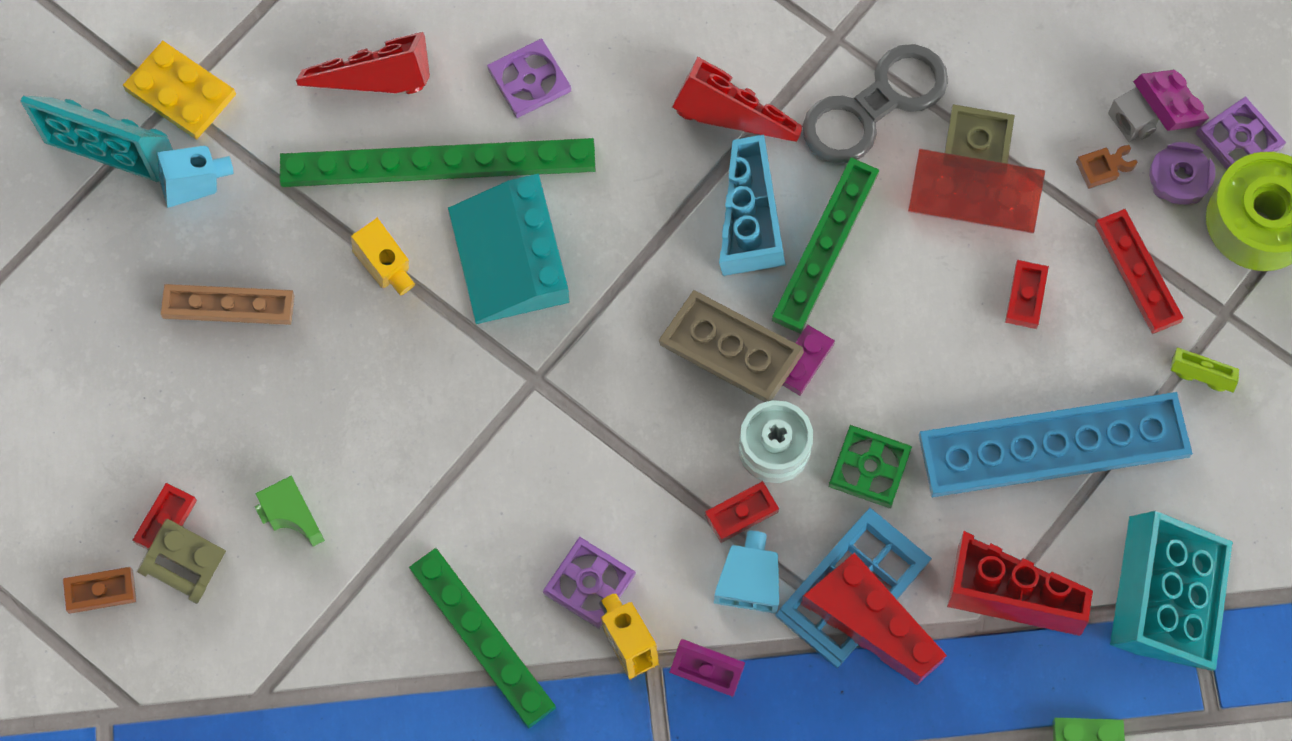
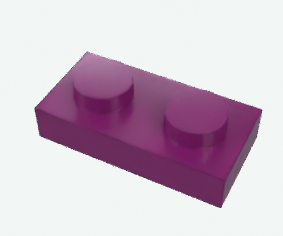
(815, 348)
(707, 667)

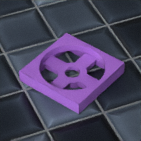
(517, 58)
(1259, 123)
(580, 549)

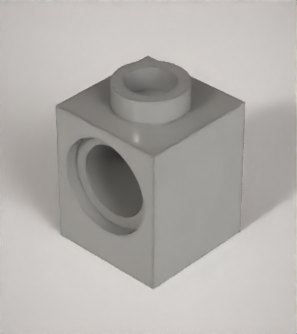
(1133, 115)

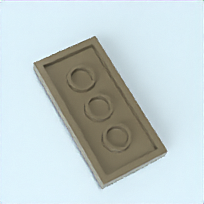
(731, 346)

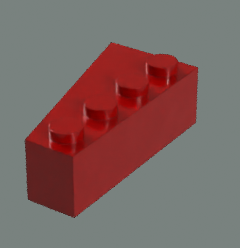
(1015, 589)
(874, 619)

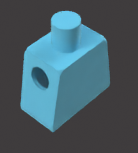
(190, 174)
(750, 576)

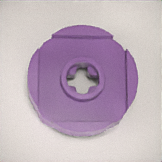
(1171, 187)

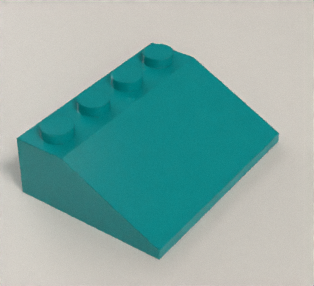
(97, 135)
(509, 250)
(1171, 591)

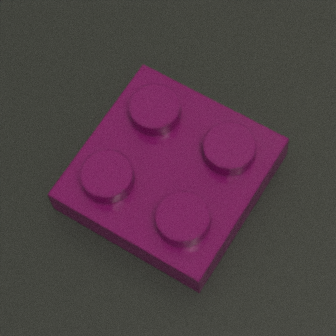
(1171, 99)

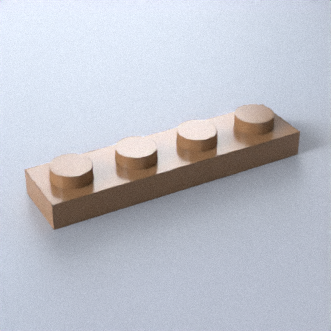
(227, 304)

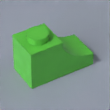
(286, 508)

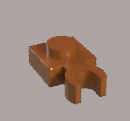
(1102, 167)

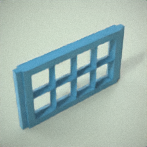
(893, 540)

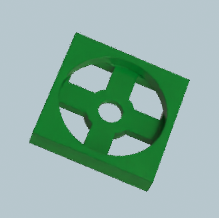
(861, 490)

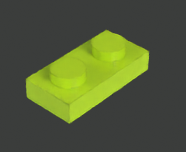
(1197, 367)

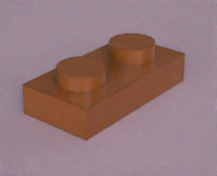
(99, 590)

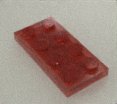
(976, 191)

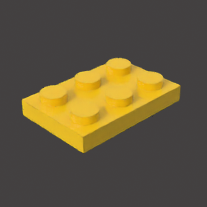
(179, 89)

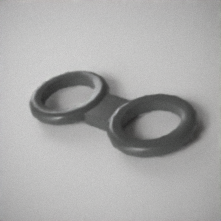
(875, 103)

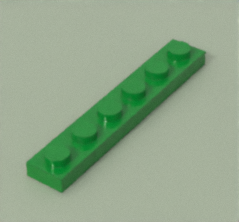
(825, 245)
(482, 638)

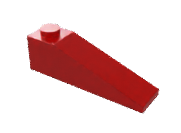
(392, 69)

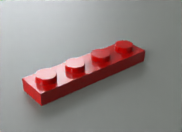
(1139, 271)

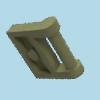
(186, 551)

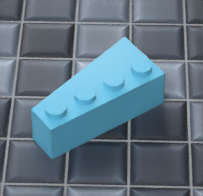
(751, 217)

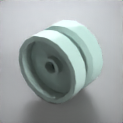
(775, 441)

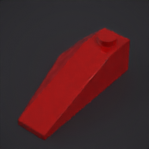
(717, 102)

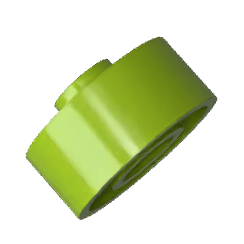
(1251, 186)

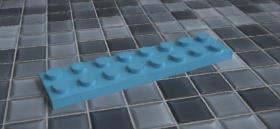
(1054, 444)

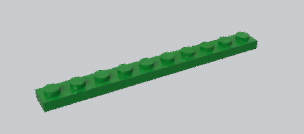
(437, 162)

